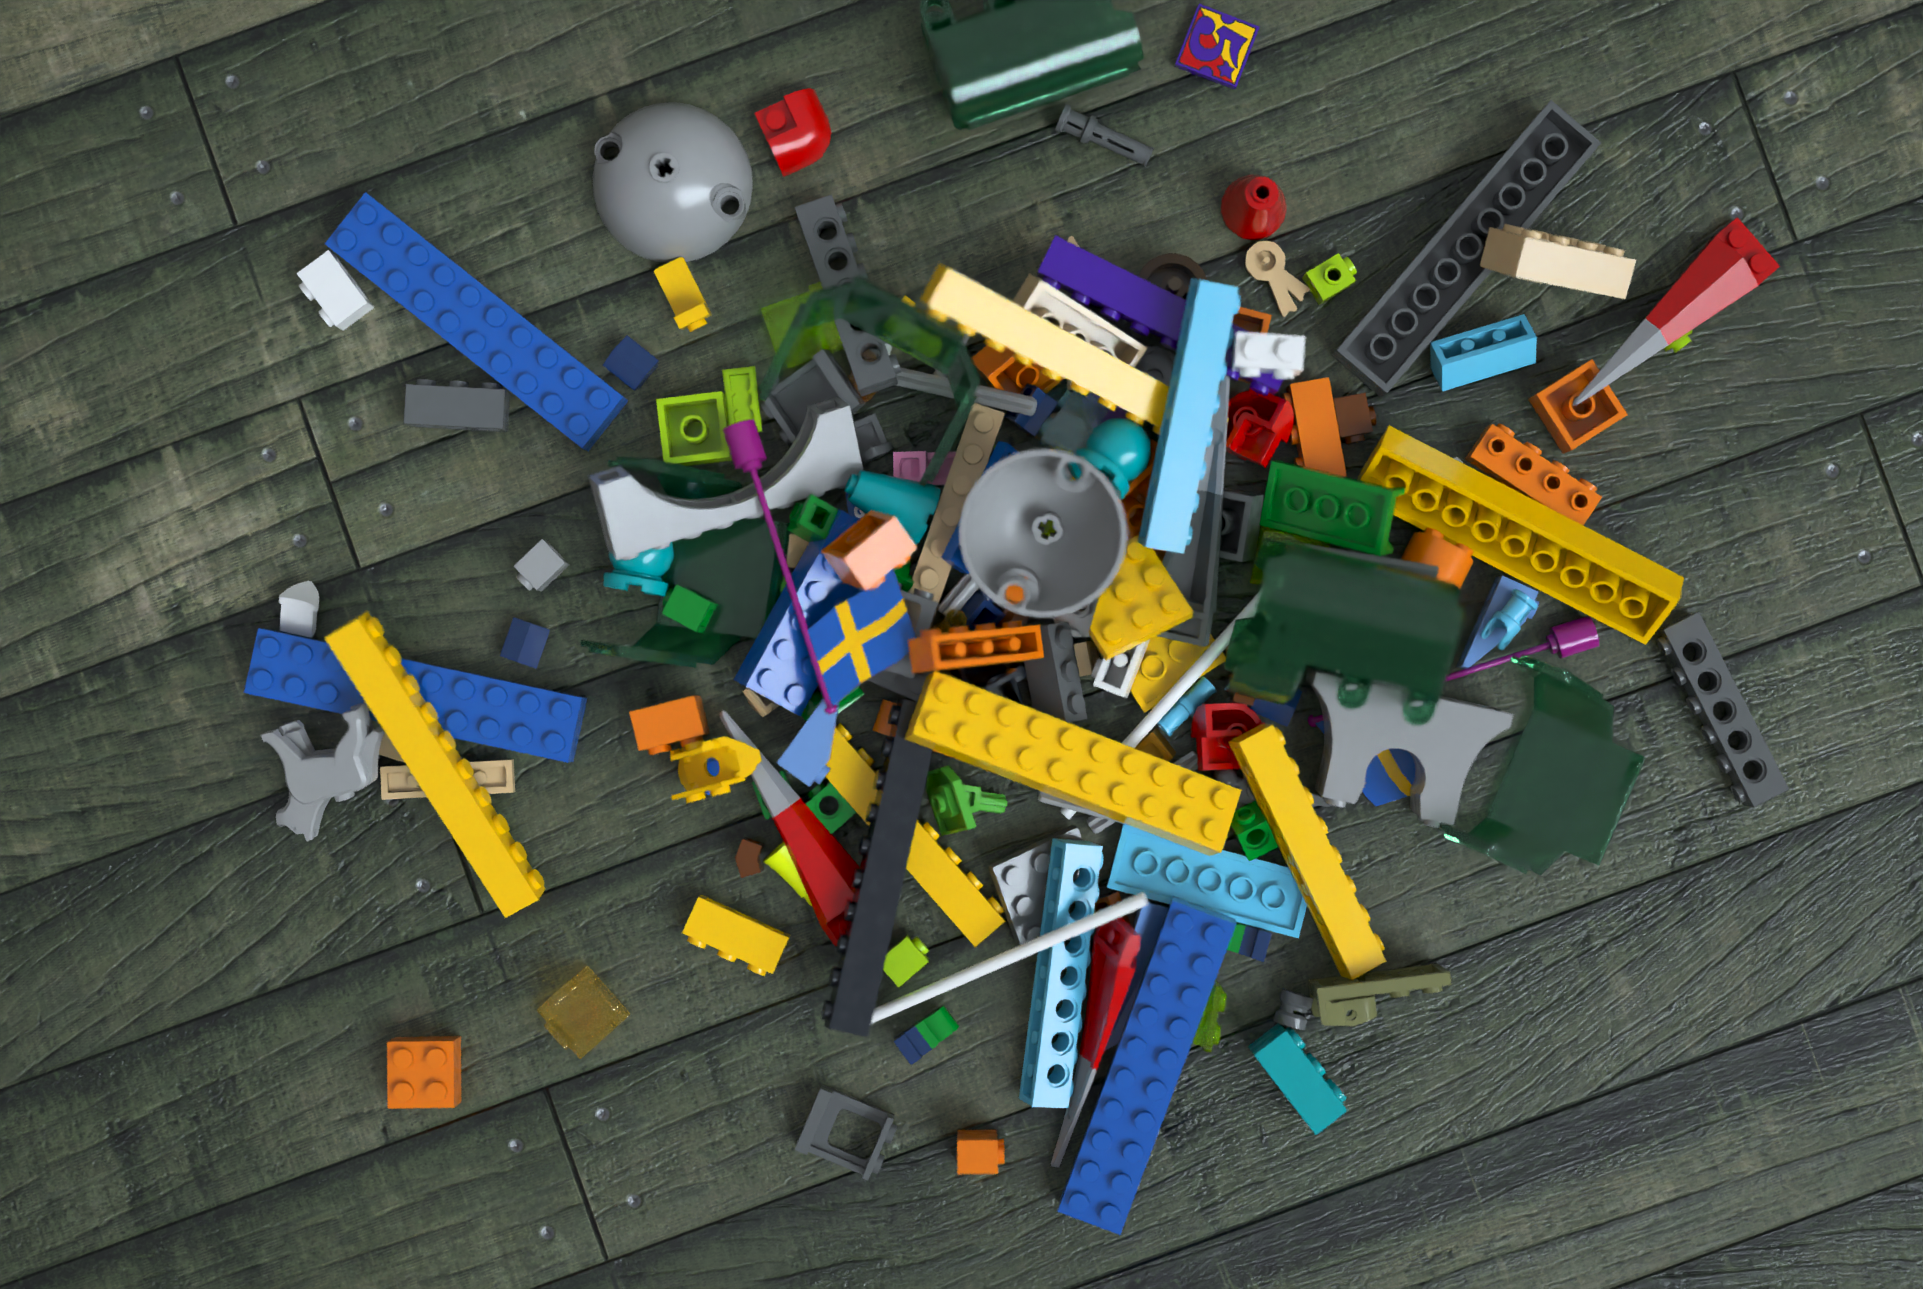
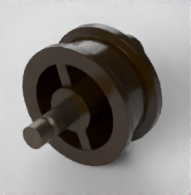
(1172, 273)

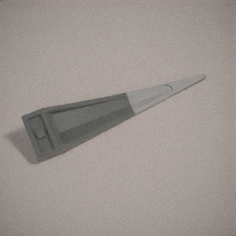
(1198, 567)

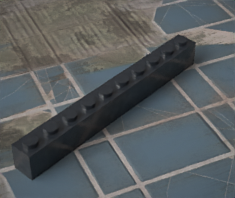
(878, 878)

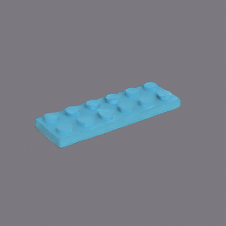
(1225, 882)

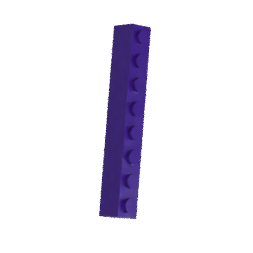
(1129, 298)

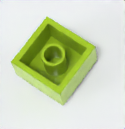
(693, 429)

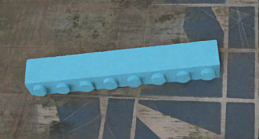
(1188, 415)

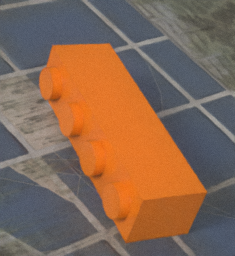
(1315, 426)

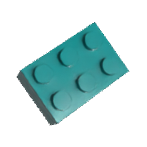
(1299, 1077)

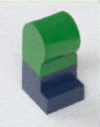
(1250, 941)
(925, 1034)

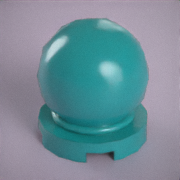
(1117, 451)
(641, 571)

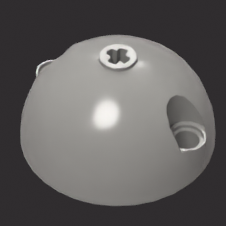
(675, 212)
(1005, 537)

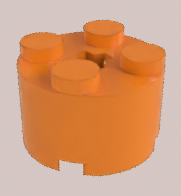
(1431, 549)

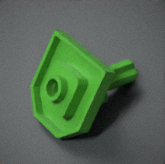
(956, 802)

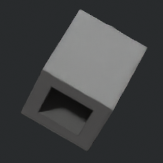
(540, 566)

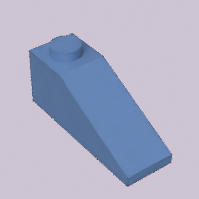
(1497, 598)
(812, 747)

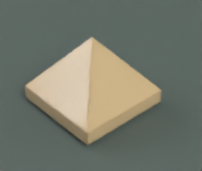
(759, 703)

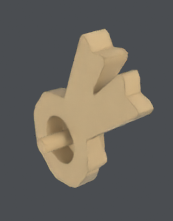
(1266, 263)

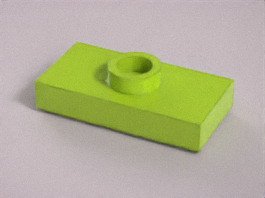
(742, 395)

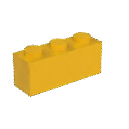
(735, 935)

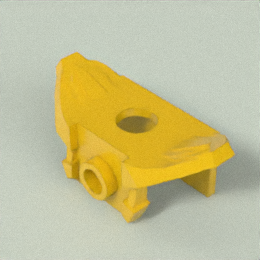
(734, 759)

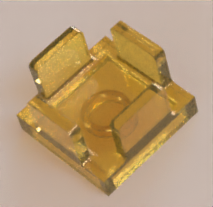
(582, 1012)

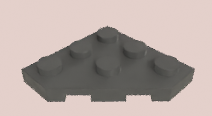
(1023, 882)

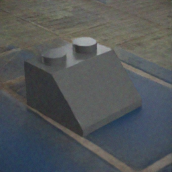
(1240, 524)

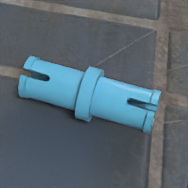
(1186, 705)

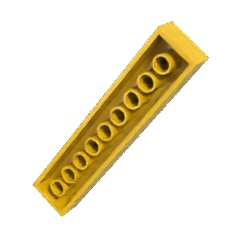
(1524, 537)
(1073, 764)

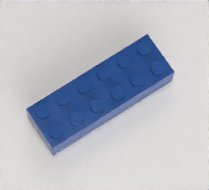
(779, 658)

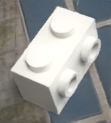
(1267, 354)
(1120, 671)

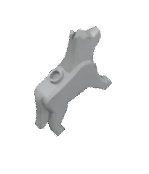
(325, 773)

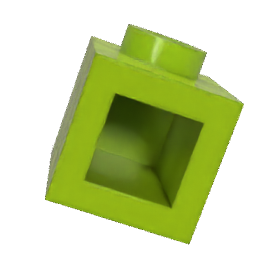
(905, 959)

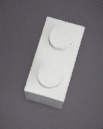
(334, 290)

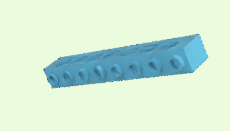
(1048, 988)

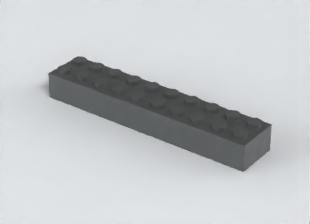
(1449, 264)

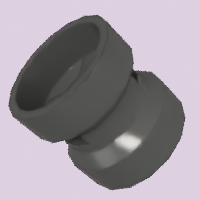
(1293, 1009)

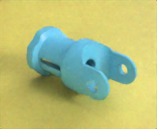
(1510, 617)

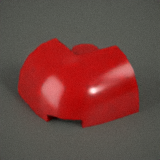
(796, 130)
(1257, 426)
(1216, 726)

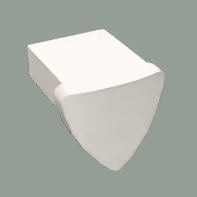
(299, 609)

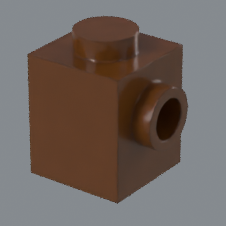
(1354, 417)

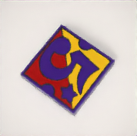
(1217, 46)

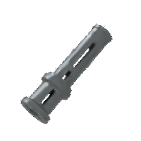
(1089, 130)

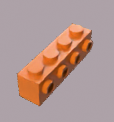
(1531, 474)
(975, 648)

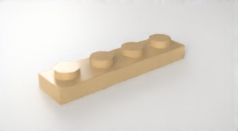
(494, 776)

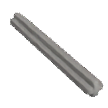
(986, 395)

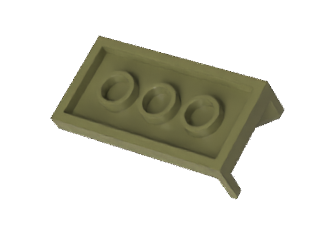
(1338, 994)

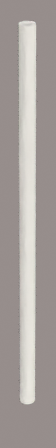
(1182, 685)
(1010, 956)

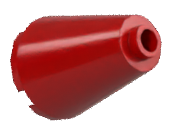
(1253, 207)

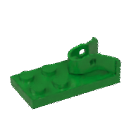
(1329, 507)

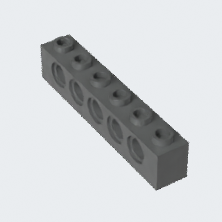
(815, 218)
(1767, 778)

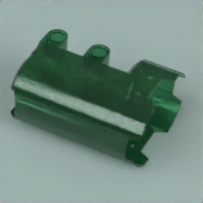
(1025, 54)
(1346, 620)

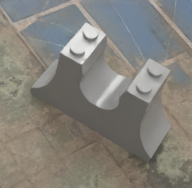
(1439, 748)

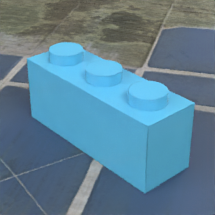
(1483, 352)

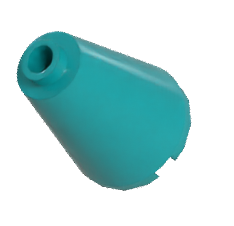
(895, 497)

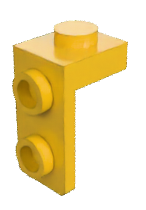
(683, 294)

